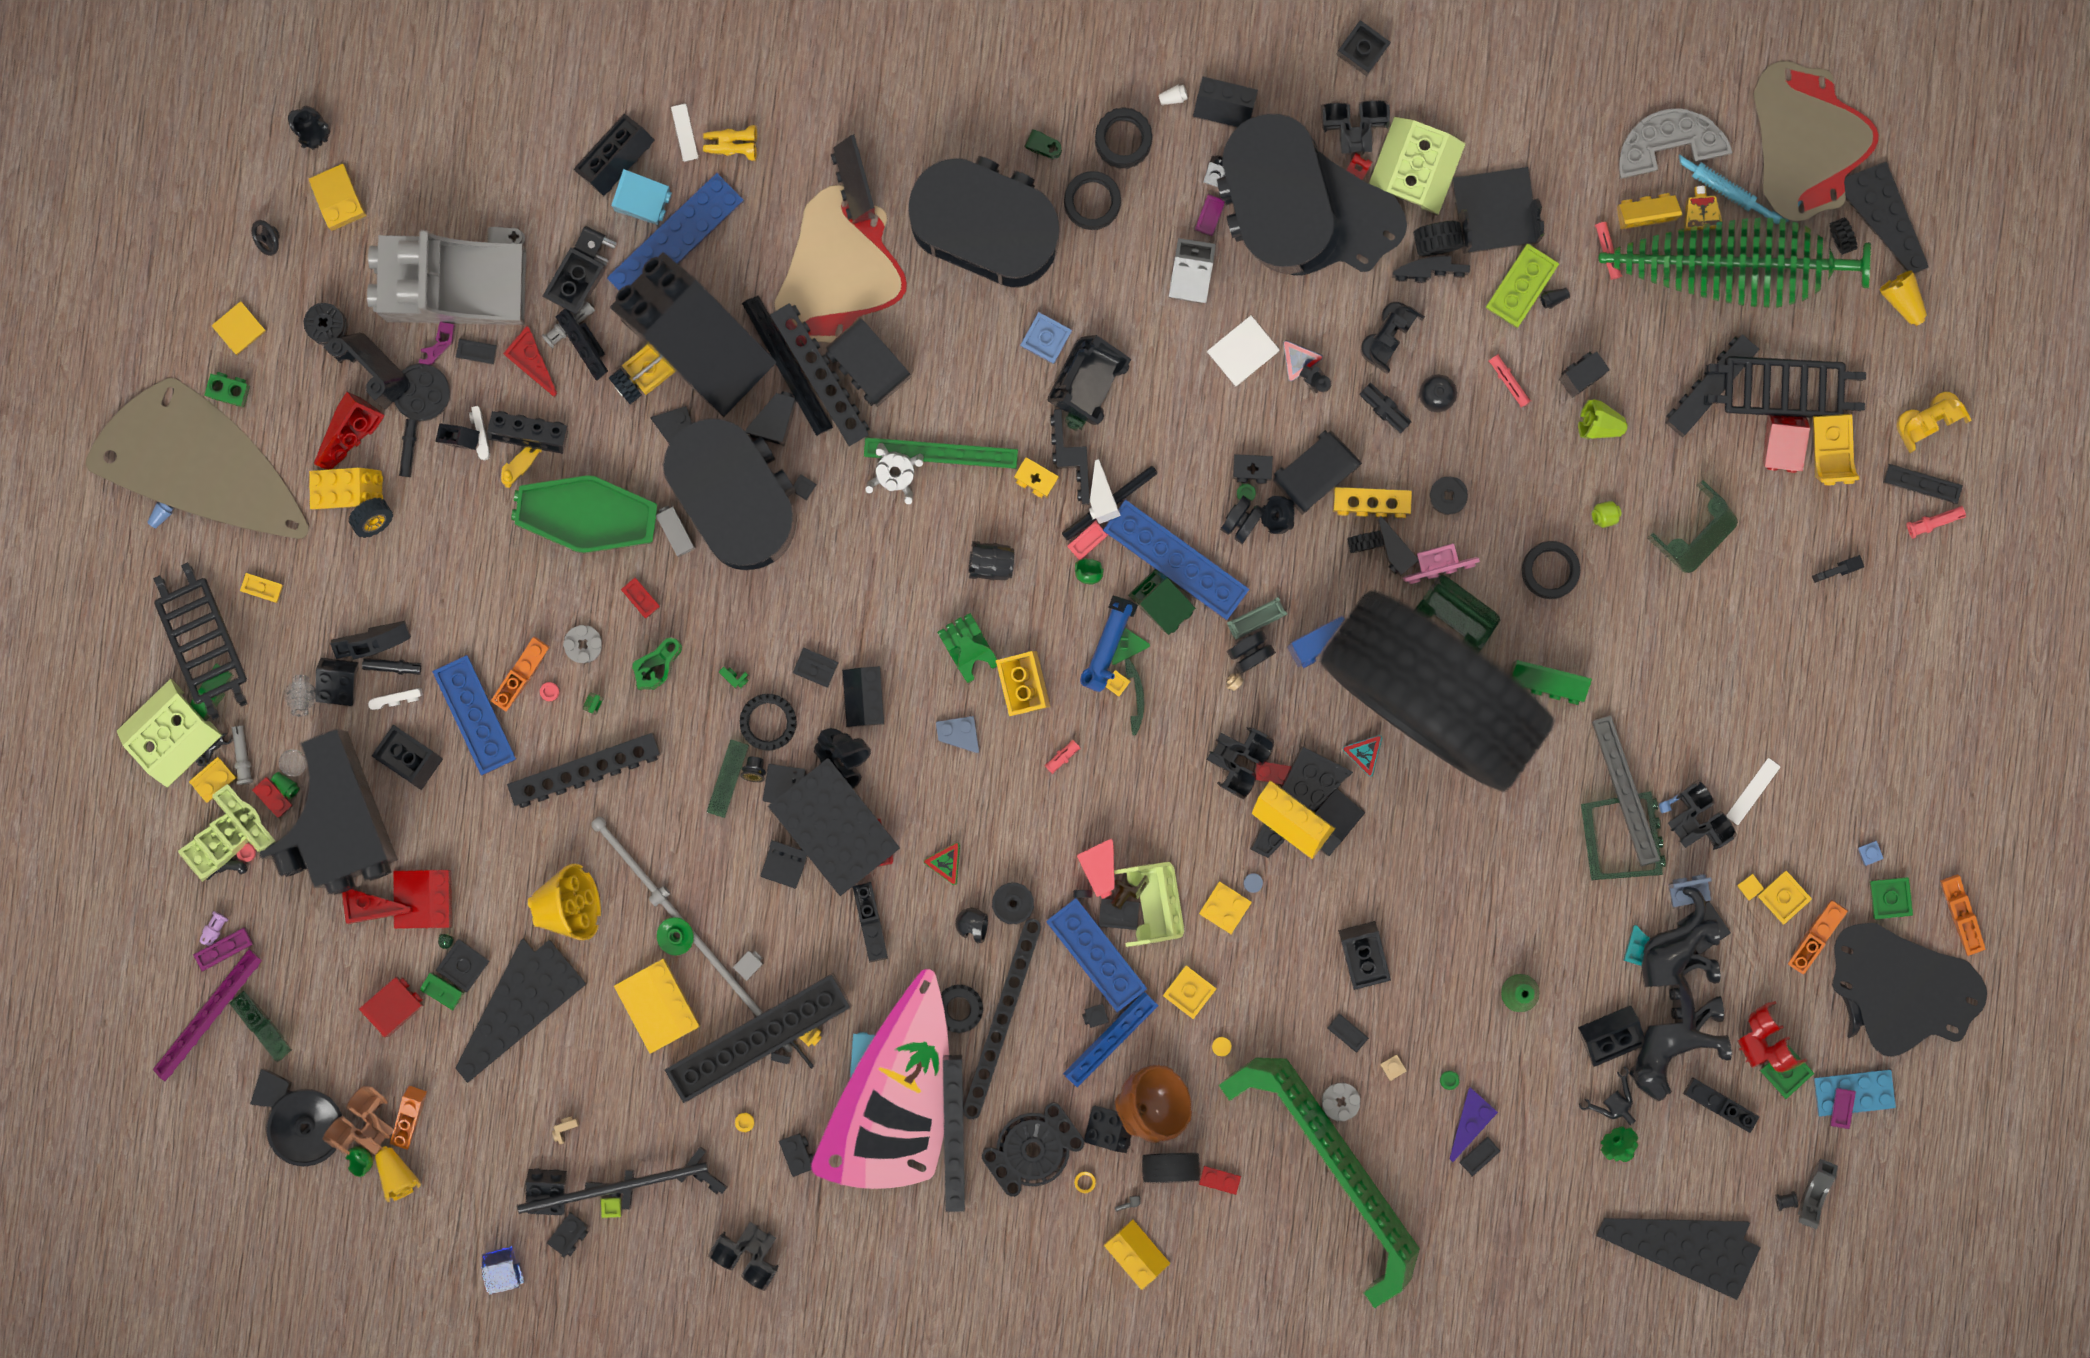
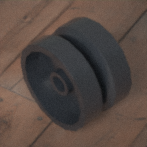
(1242, 519)
(1250, 651)
(1009, 892)

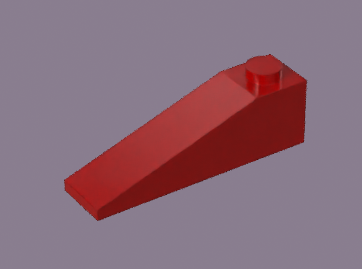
(349, 425)

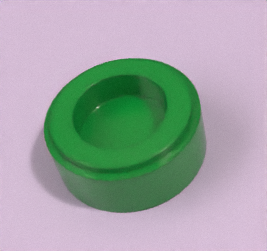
(1246, 490)
(1449, 1080)

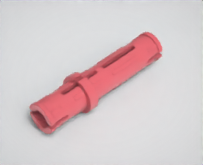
(1603, 229)
(1509, 380)

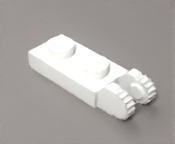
(483, 448)
(394, 699)

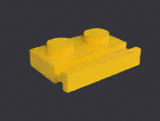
(212, 779)

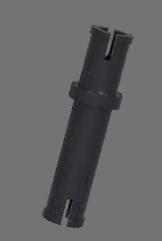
(408, 447)
(400, 667)

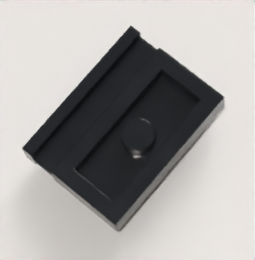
(815, 667)
(1114, 918)

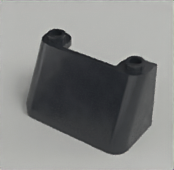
(387, 378)
(1088, 378)
(1316, 471)

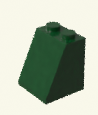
(1162, 602)

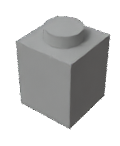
(748, 964)

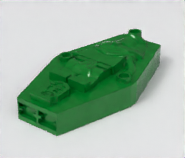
(585, 514)

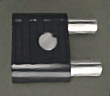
(590, 243)

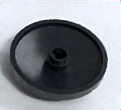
(284, 1129)

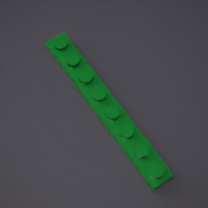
(947, 453)

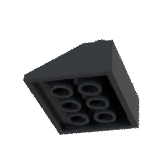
(854, 180)

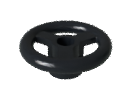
(268, 236)

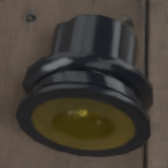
(753, 770)

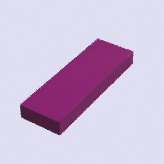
(223, 949)

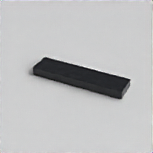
(1923, 483)

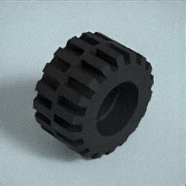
(1438, 238)
(975, 1002)

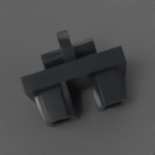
(1315, 379)

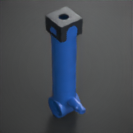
(1097, 673)

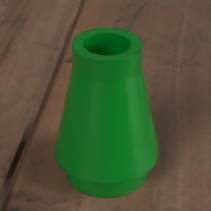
(285, 785)

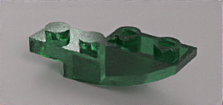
(261, 1026)

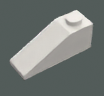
(1101, 498)

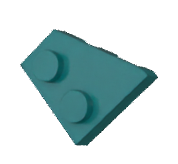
(1635, 946)

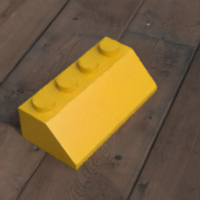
(1292, 819)

